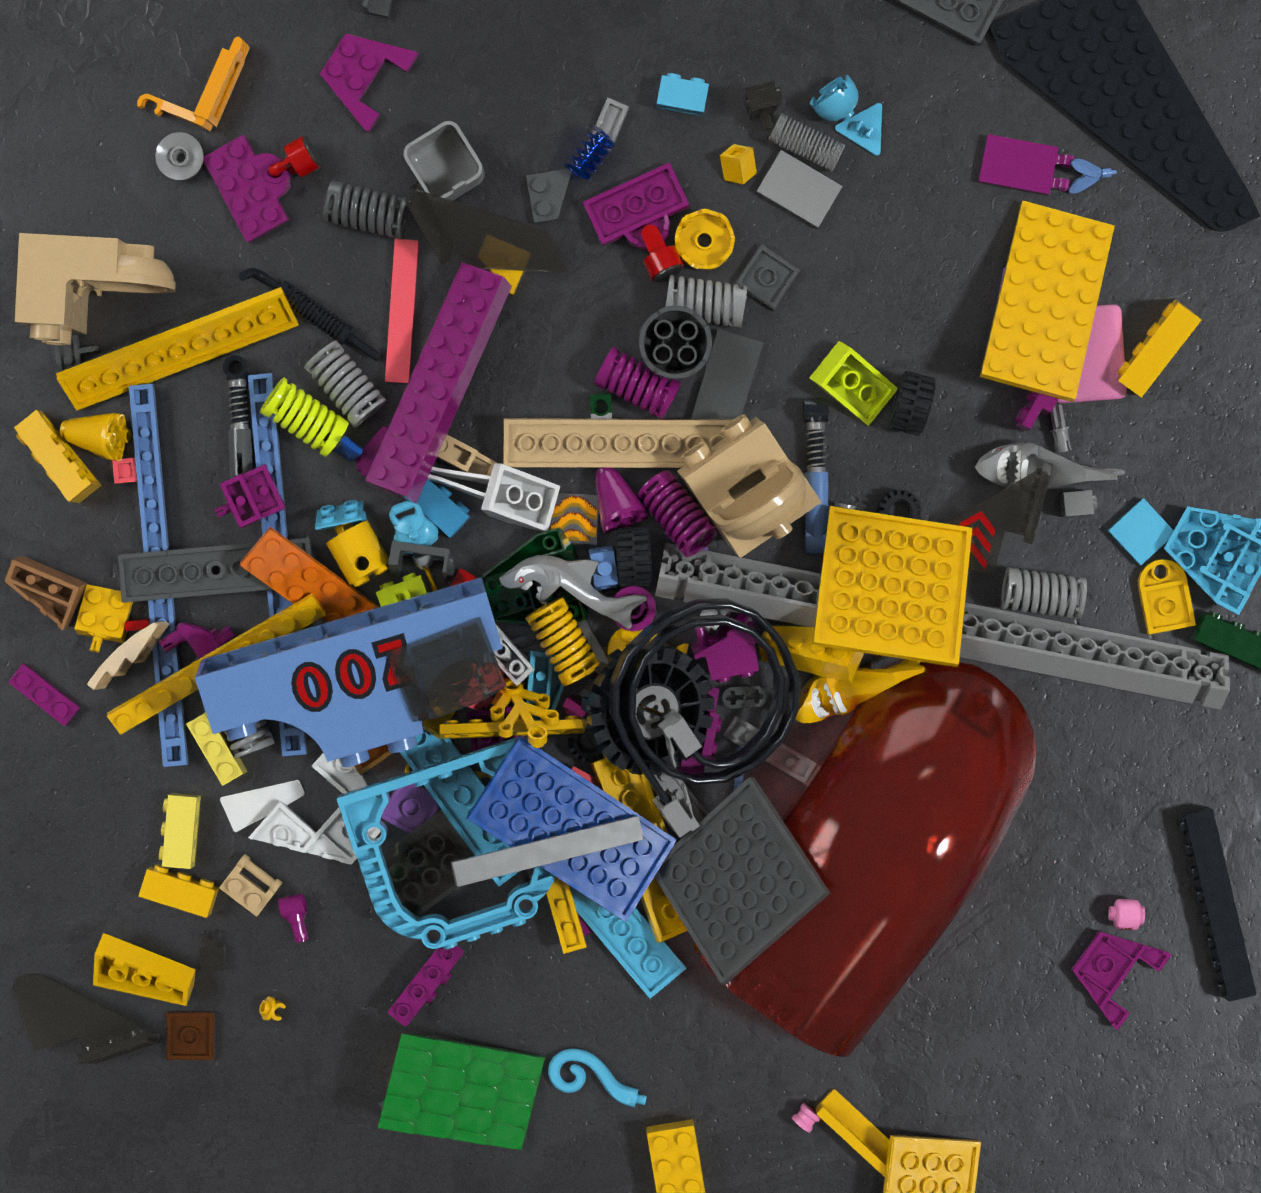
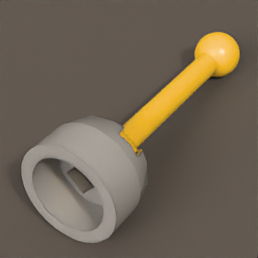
(424, 563)

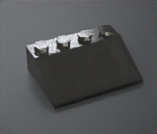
(422, 863)

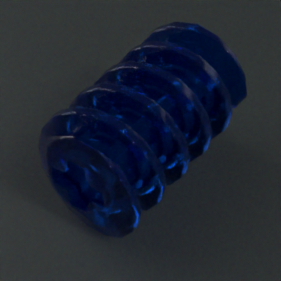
(591, 154)

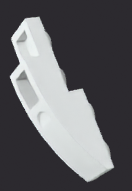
(512, 660)

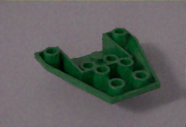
(516, 603)

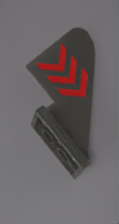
(1010, 510)

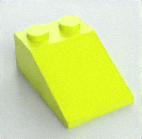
(853, 382)

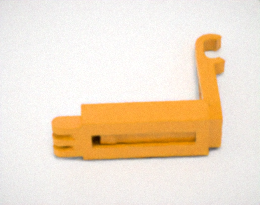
(215, 93)

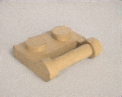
(246, 891)

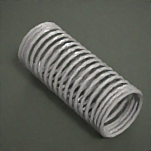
(829, 154)

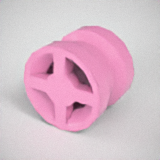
(806, 1117)

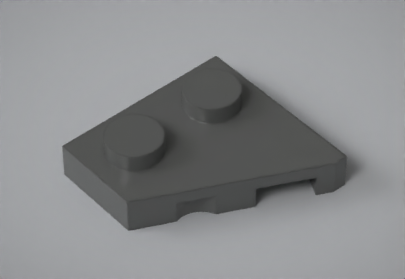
(547, 194)

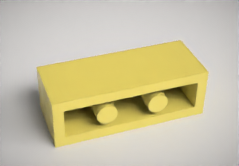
(216, 750)
(180, 830)

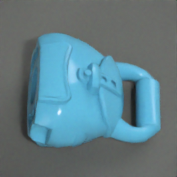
(413, 527)

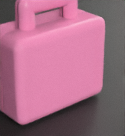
(1103, 358)

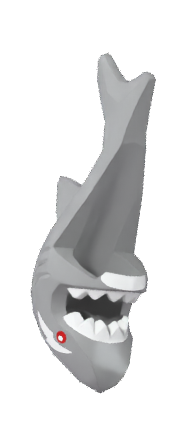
(1018, 459)
(573, 577)

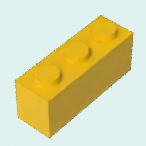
(179, 890)

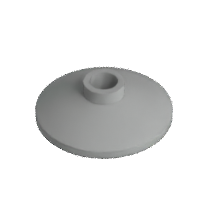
(174, 145)

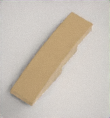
(132, 651)

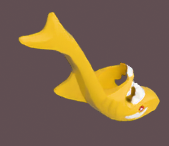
(829, 697)

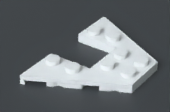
(332, 840)

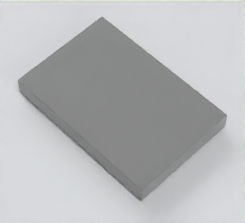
(799, 189)

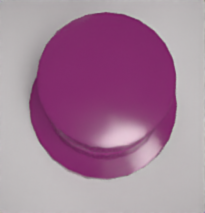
(642, 614)

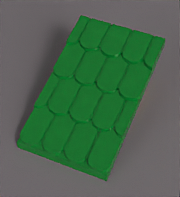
(461, 1091)

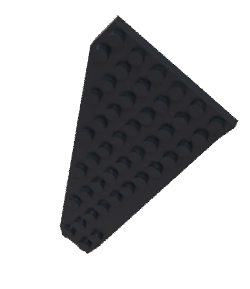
(1121, 86)

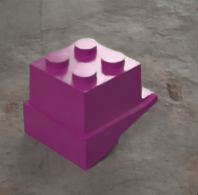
(728, 653)

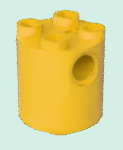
(351, 546)

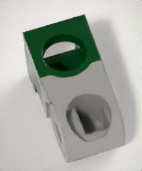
(601, 406)

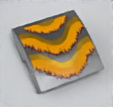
(577, 518)

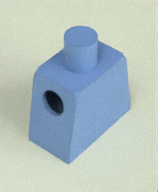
(605, 576)

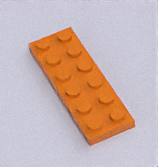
(298, 574)

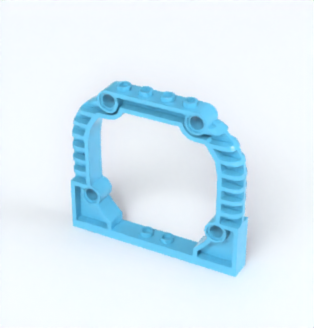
(364, 809)

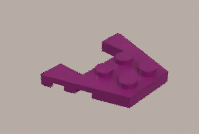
(355, 67)
(1106, 965)

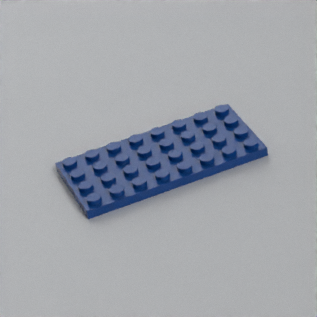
(542, 798)

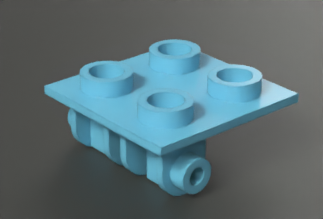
(330, 516)

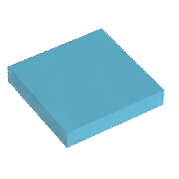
(1141, 531)

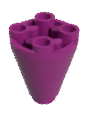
(617, 501)

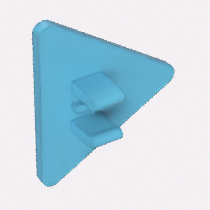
(864, 129)

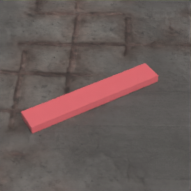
(402, 311)

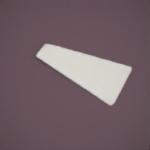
(257, 804)

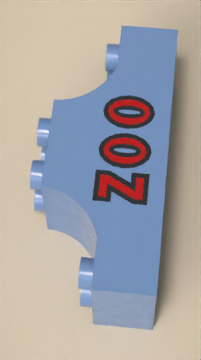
(336, 675)

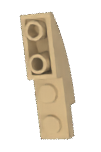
(464, 457)

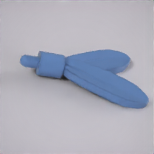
(1091, 175)

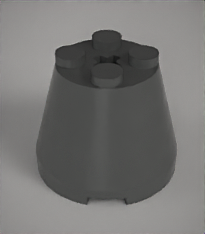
(678, 325)

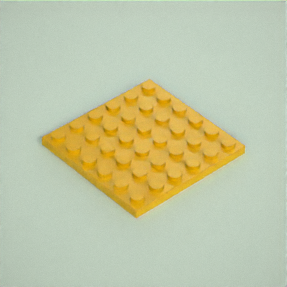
(893, 586)

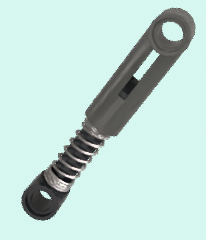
(239, 435)

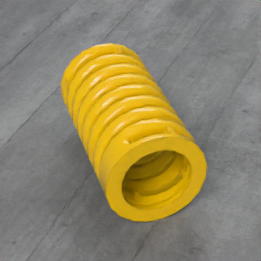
(570, 637)

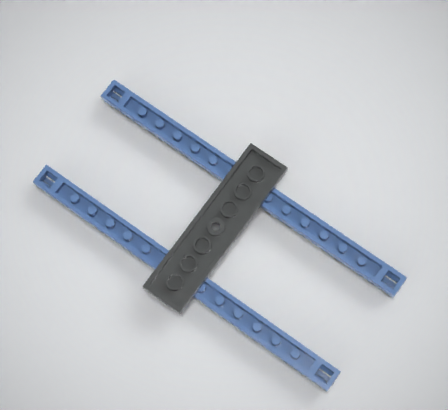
(170, 574)

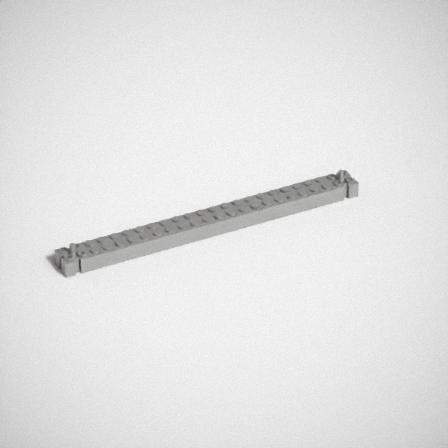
(987, 632)

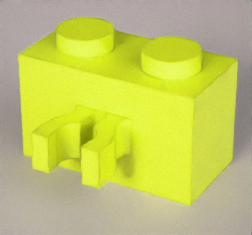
(409, 588)

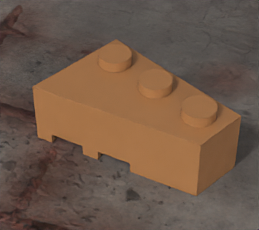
(47, 588)

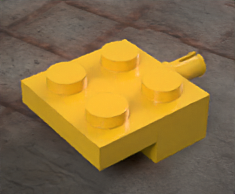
(102, 616)

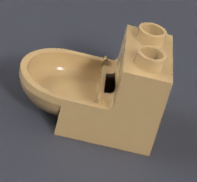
(61, 272)
(747, 485)

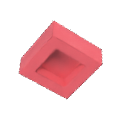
(124, 471)

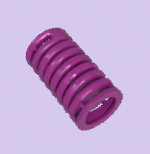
(636, 387)
(677, 513)

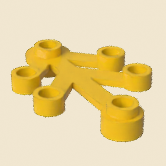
(536, 734)

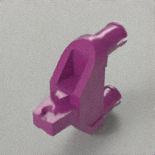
(199, 638)

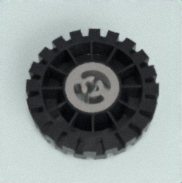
(668, 678)

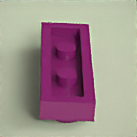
(44, 694)

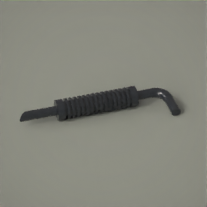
(313, 312)

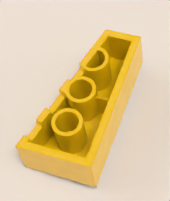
(1158, 348)
(56, 457)
(814, 659)
(141, 972)

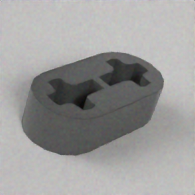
(744, 690)

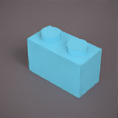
(682, 94)

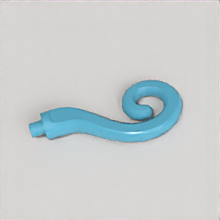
(621, 1093)

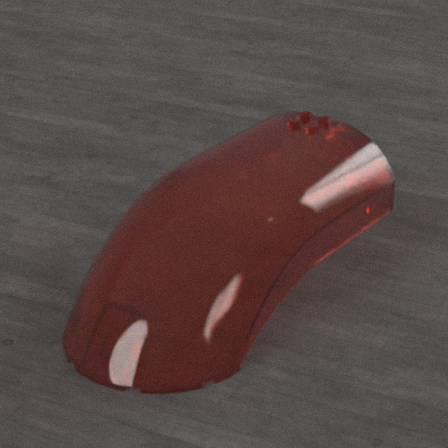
(900, 837)

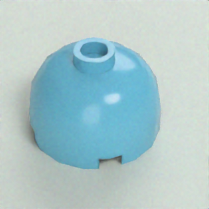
(837, 100)

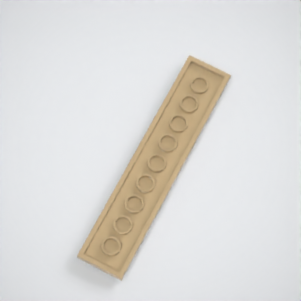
(605, 441)

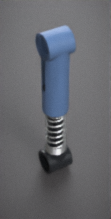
(815, 415)

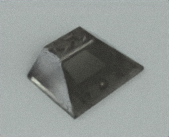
(446, 671)

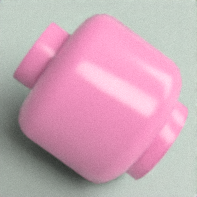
(1126, 914)

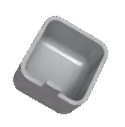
(444, 161)

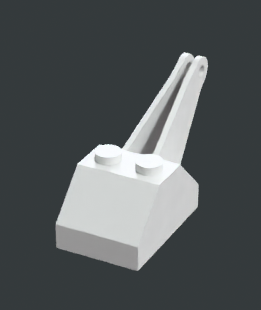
(510, 495)

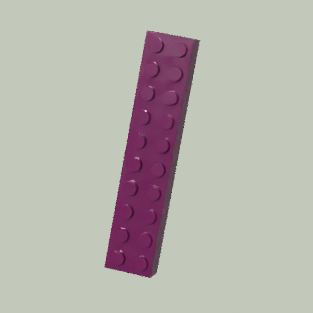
(438, 382)

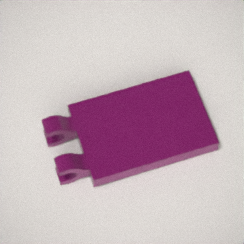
(1022, 165)

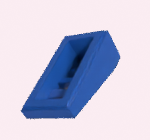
(348, 448)

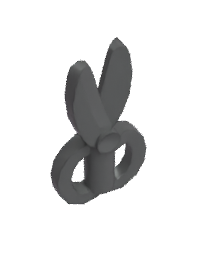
(527, 636)

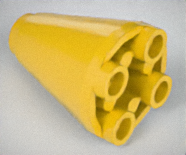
(98, 434)

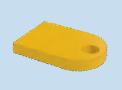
(1165, 600)

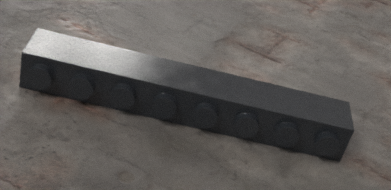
(1217, 903)

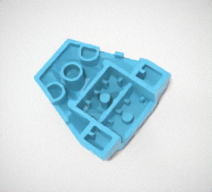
(1219, 554)

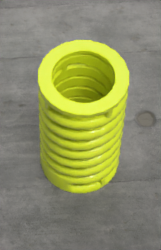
(288, 395)

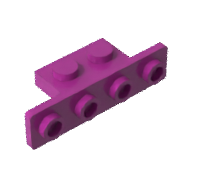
(708, 746)
(425, 982)

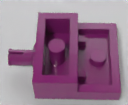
(1037, 405)
(251, 497)

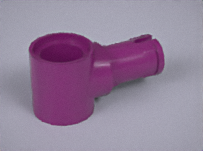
(294, 910)

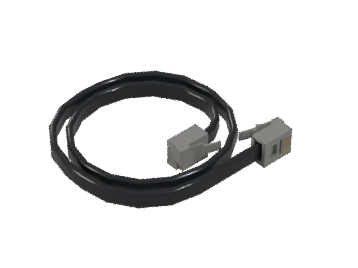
(674, 725)

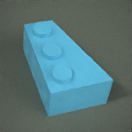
(543, 679)

